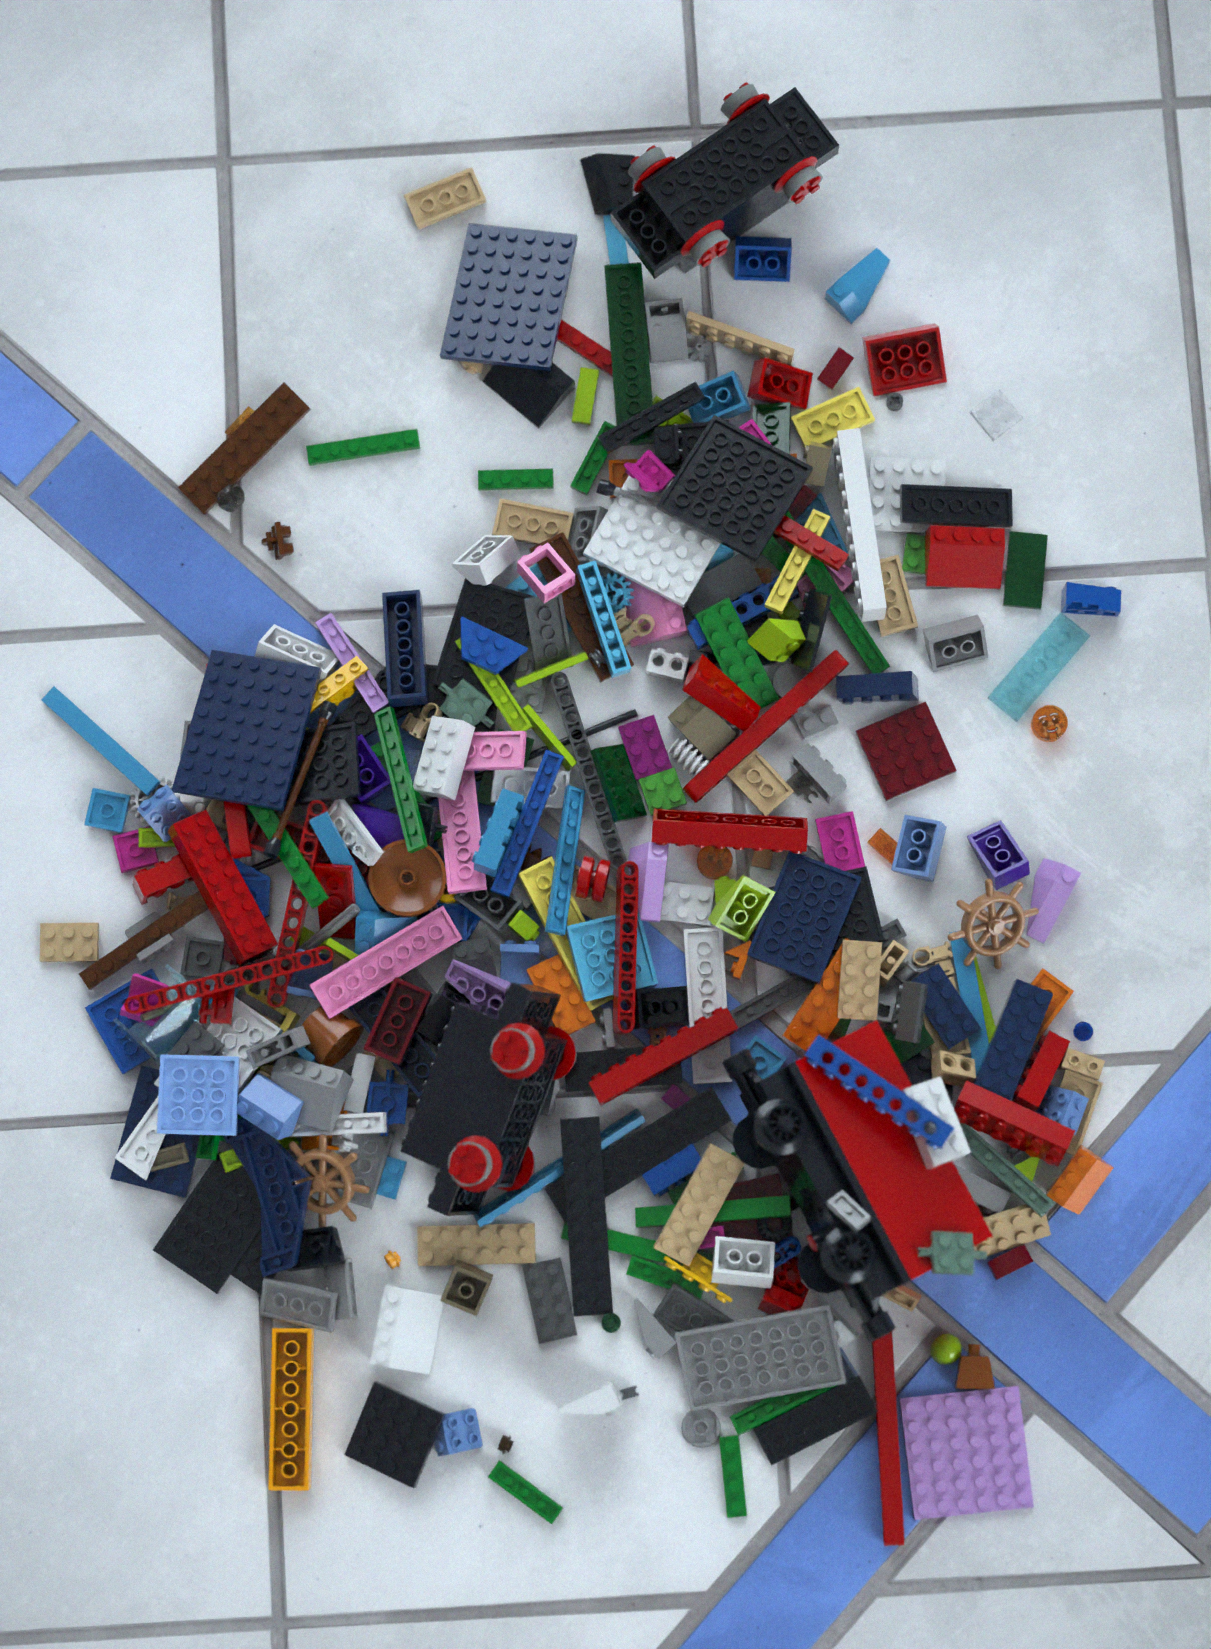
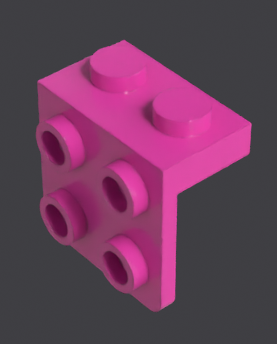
(650, 472)
(139, 985)

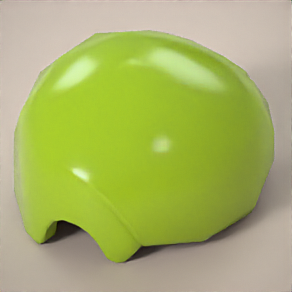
(945, 1349)

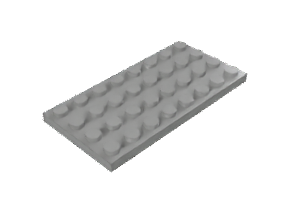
(760, 1357)

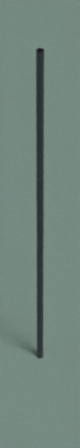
(535, 753)

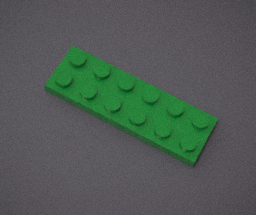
(733, 653)

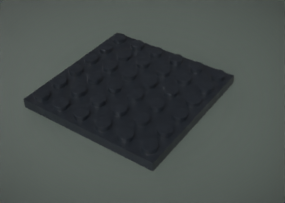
(734, 488)

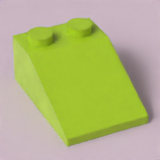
(741, 908)

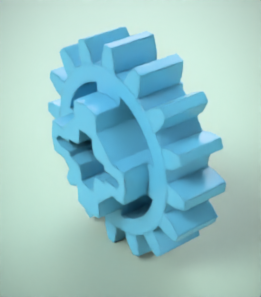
(611, 586)

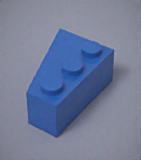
(1090, 600)
(672, 1171)

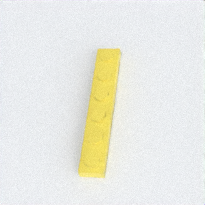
(794, 566)

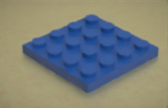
(102, 1014)

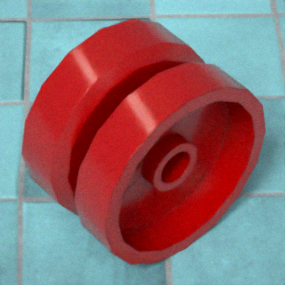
(592, 878)

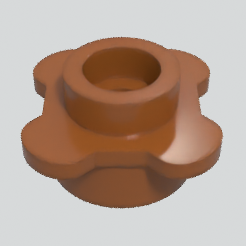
(654, 1032)

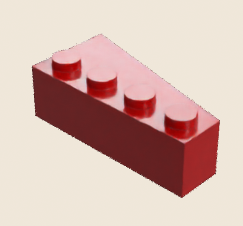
(720, 694)
(160, 878)
(1041, 1070)

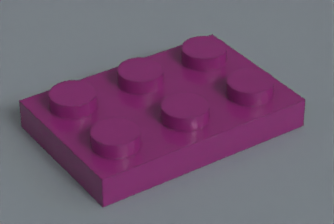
(644, 747)

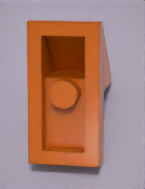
(739, 953)

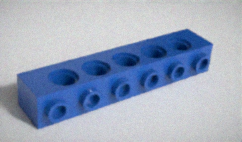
(746, 601)

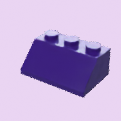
(373, 775)

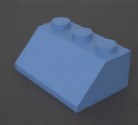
(919, 847)
(269, 1107)

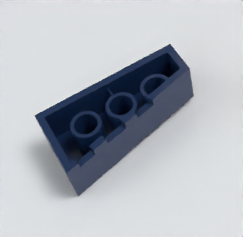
(877, 687)

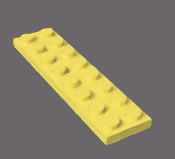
(537, 884)

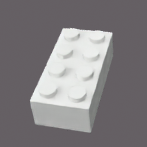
(443, 757)
(935, 1098)

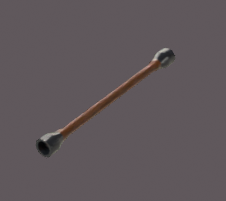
(273, 846)

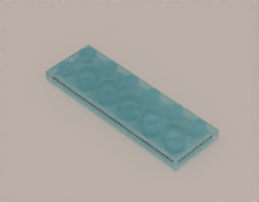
(1038, 666)

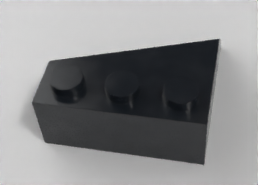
(608, 180)

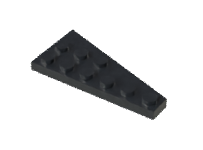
(361, 714)

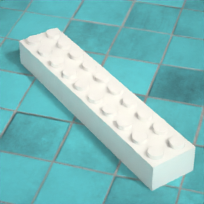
(860, 525)

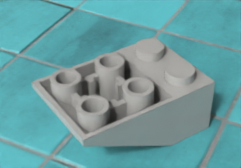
(666, 330)

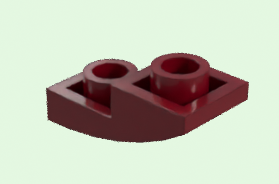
(835, 368)
(1010, 1262)

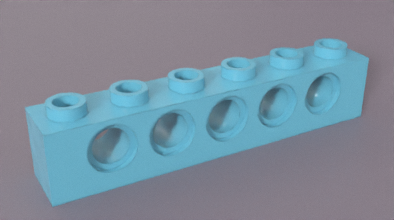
(603, 619)

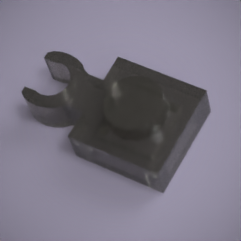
(801, 785)

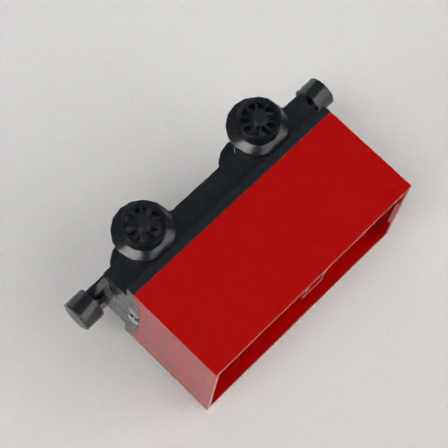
(837, 1142)

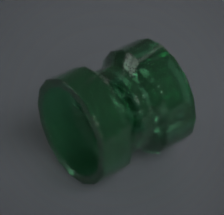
(611, 1322)

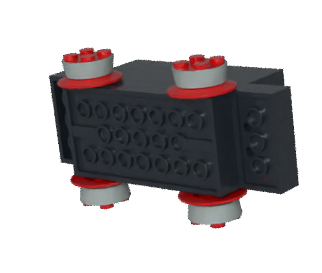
(726, 183)
(488, 1097)

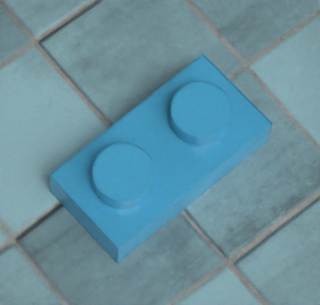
(391, 1177)

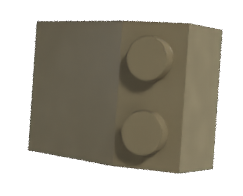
(702, 727)

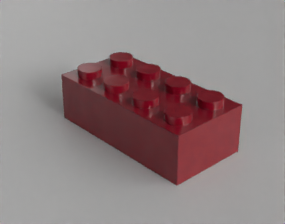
(398, 1021)

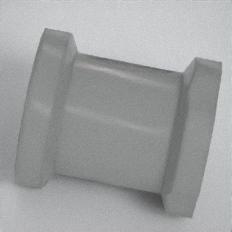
(905, 972)

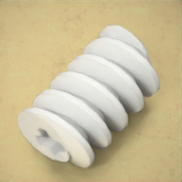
(688, 756)

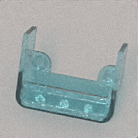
(169, 1028)

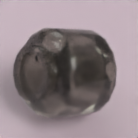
(230, 498)

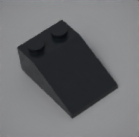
(661, 1007)

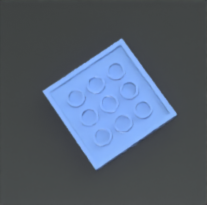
(198, 1095)

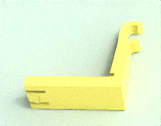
(291, 1017)

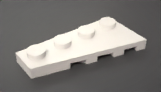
(354, 833)
(143, 1144)

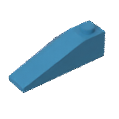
(855, 288)

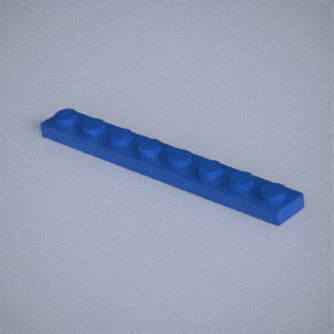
(527, 823)

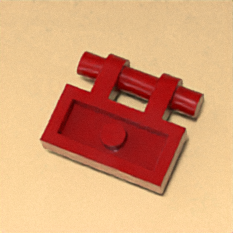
(221, 1007)

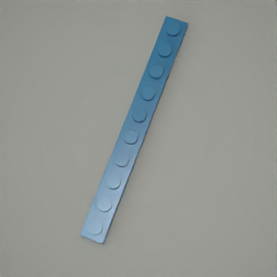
(553, 1171)

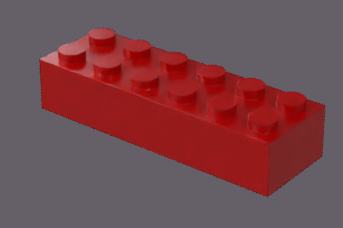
(1013, 1124)

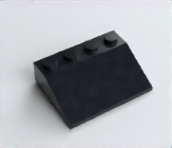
(531, 391)
(812, 626)

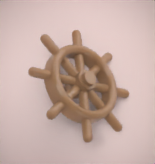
(992, 923)
(324, 1180)

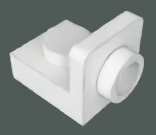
(344, 1142)

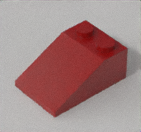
(779, 383)

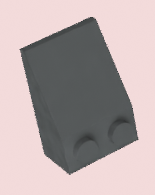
(475, 954)

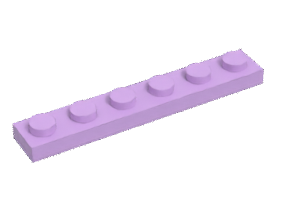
(345, 652)

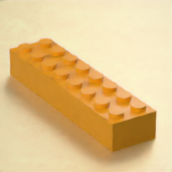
(291, 1409)

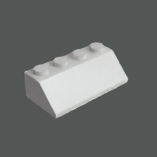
(289, 647)

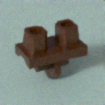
(276, 539)

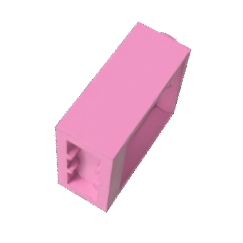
(556, 586)

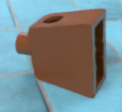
(974, 1370)

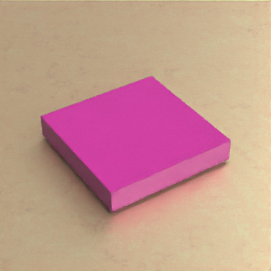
(130, 855)

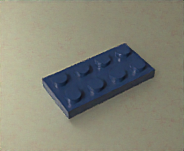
(946, 1008)

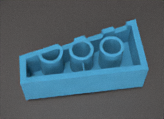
(498, 832)

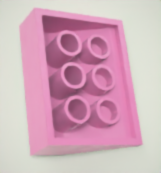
(666, 614)

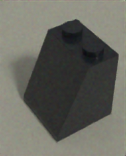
(438, 1012)

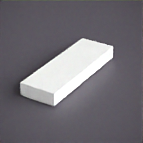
(359, 1089)

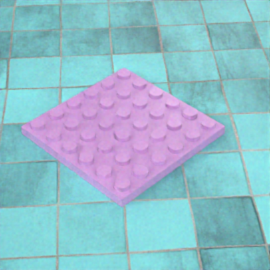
(966, 1452)

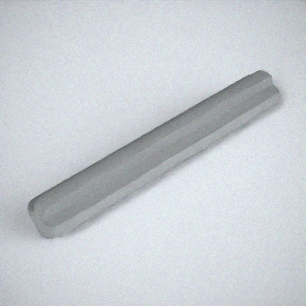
(331, 927)

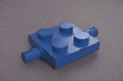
(388, 1098)

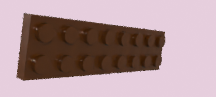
(244, 447)
(574, 602)

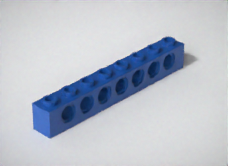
(822, 1046)

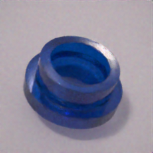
(1083, 1031)

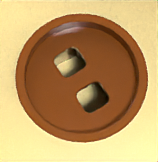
(331, 1037)

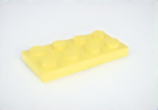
(839, 413)

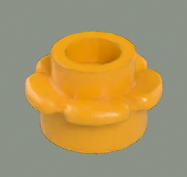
(392, 1259)

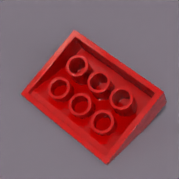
(904, 359)
(964, 557)

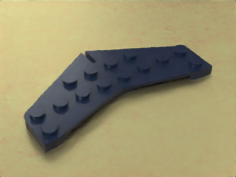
(281, 1200)

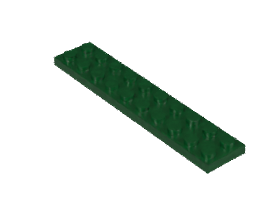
(628, 344)

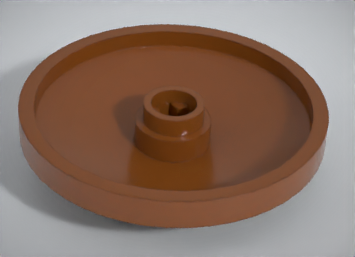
(407, 881)

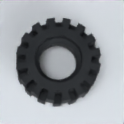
(775, 1236)

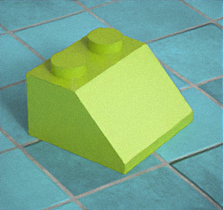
(777, 639)

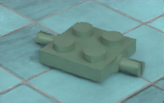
(466, 703)
(952, 1253)

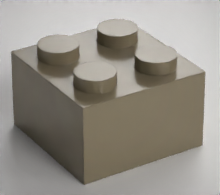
(818, 457)
(466, 1287)

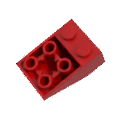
(786, 1290)

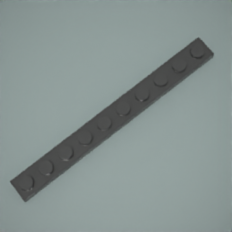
(796, 985)

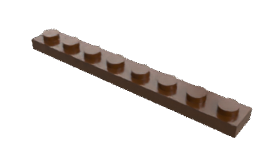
(127, 951)

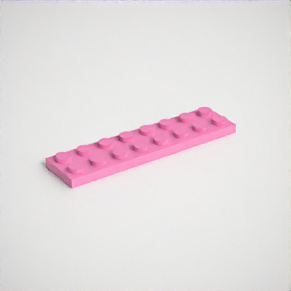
(462, 837)
(385, 962)

